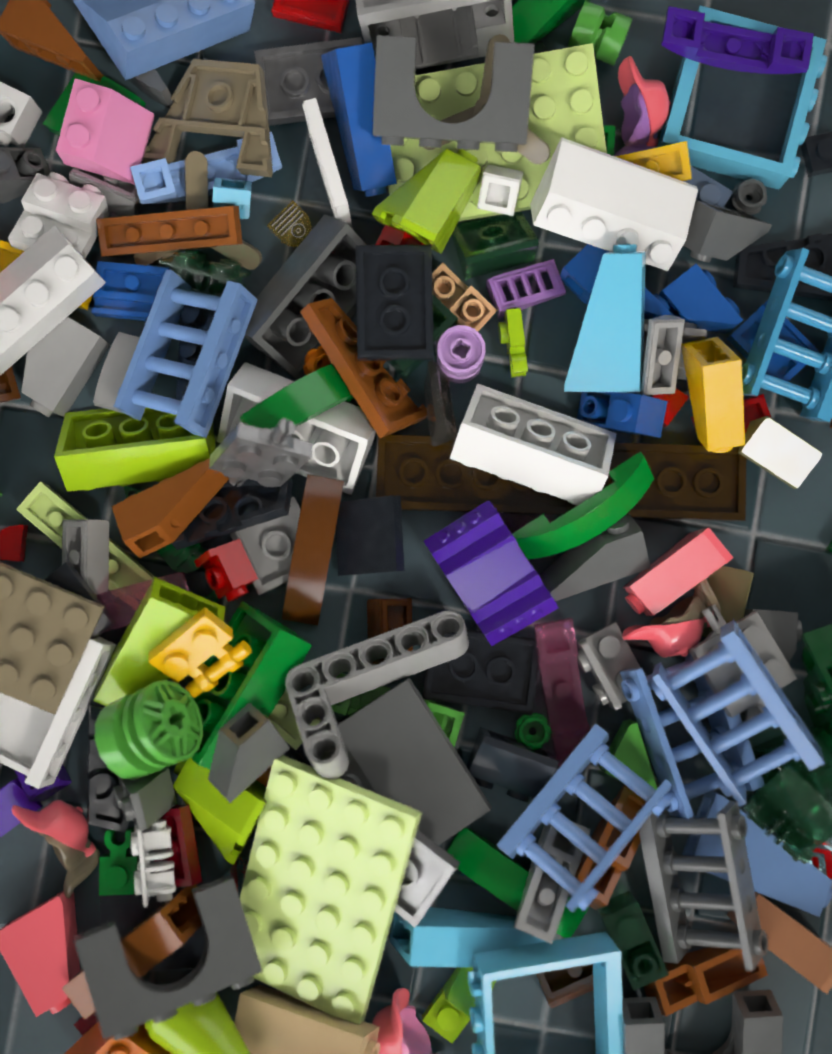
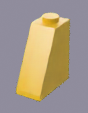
(715, 393)

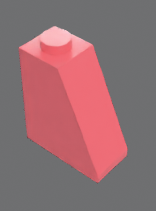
(676, 572)
(43, 952)

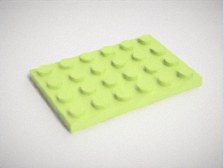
(561, 105)
(324, 886)

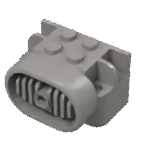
(443, 28)

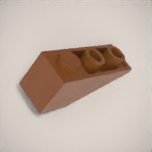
(166, 509)

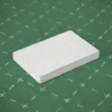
(326, 161)

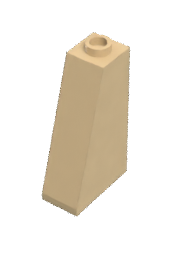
(284, 1025)

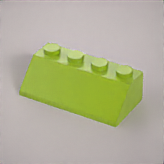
(115, 450)

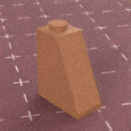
(794, 943)

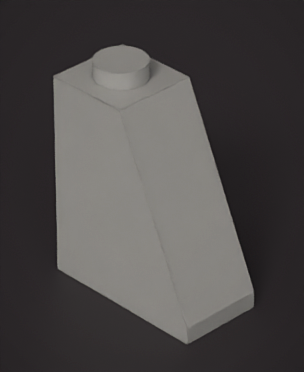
(61, 366)

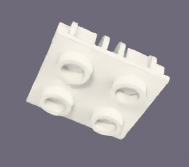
(146, 879)

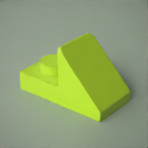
(451, 1006)

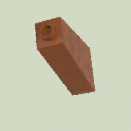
(146, 944)

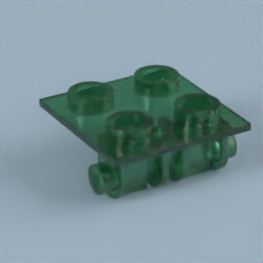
(196, 270)
(793, 812)

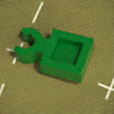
(118, 867)

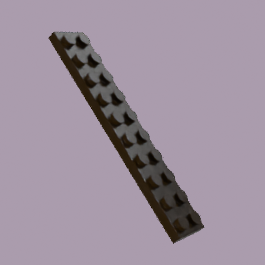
(685, 485)

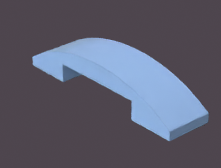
(165, 182)

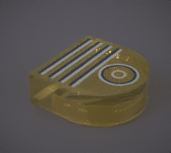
(291, 225)

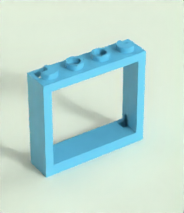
(733, 162)
(543, 957)

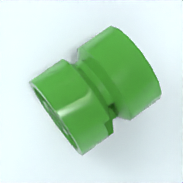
(602, 30)

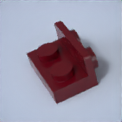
(184, 847)

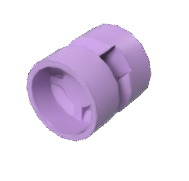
(460, 353)

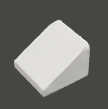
(499, 189)

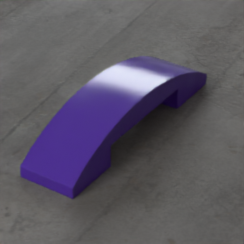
(734, 47)

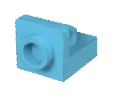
(233, 193)

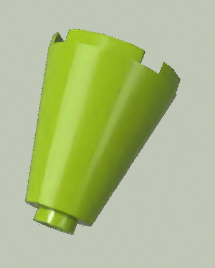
(199, 1030)

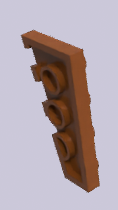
(370, 384)

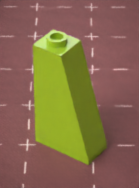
(157, 617)

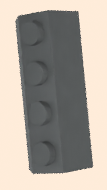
(314, 272)

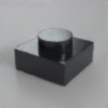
(818, 154)

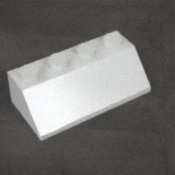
(613, 203)
(41, 292)
(338, 435)
(534, 446)

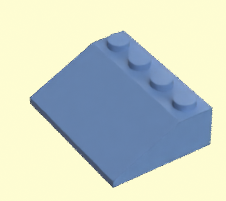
(157, 32)

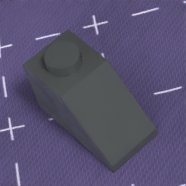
(721, 232)

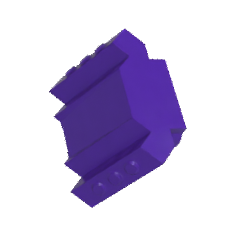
(490, 573)

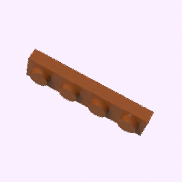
(170, 231)

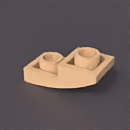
(460, 299)

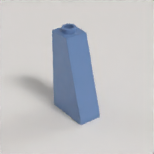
(771, 867)

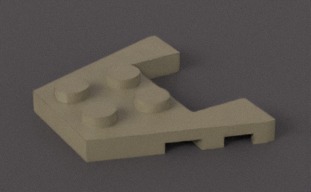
(218, 101)

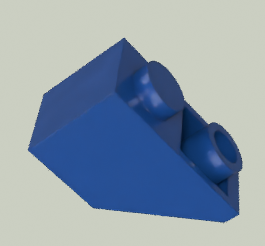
(700, 302)
(623, 412)

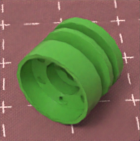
(149, 730)

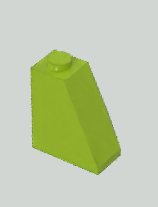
(432, 199)
(224, 822)

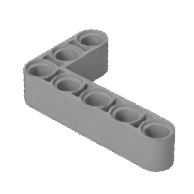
(365, 677)

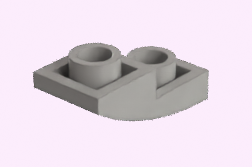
(114, 370)

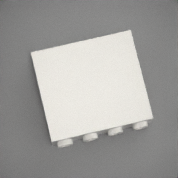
(39, 741)

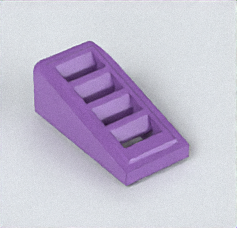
(495, 284)

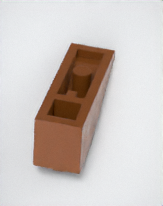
(38, 32)

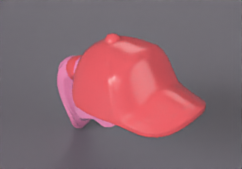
(400, 1029)

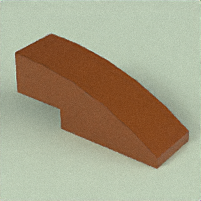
(606, 836)
(703, 978)

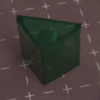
(494, 243)

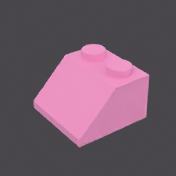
(103, 132)

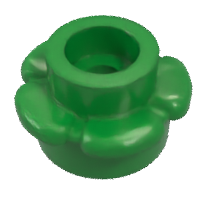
(536, 721)

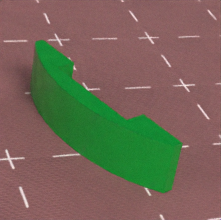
(300, 400)
(592, 516)
(501, 875)

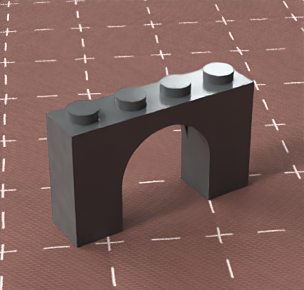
(401, 116)
(127, 1001)
(754, 1029)

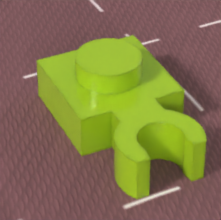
(512, 334)

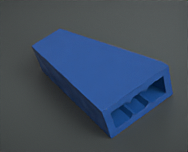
(351, 88)

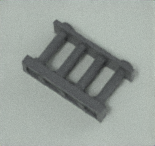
(671, 900)

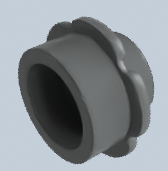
(753, 188)

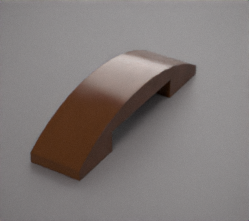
(312, 549)

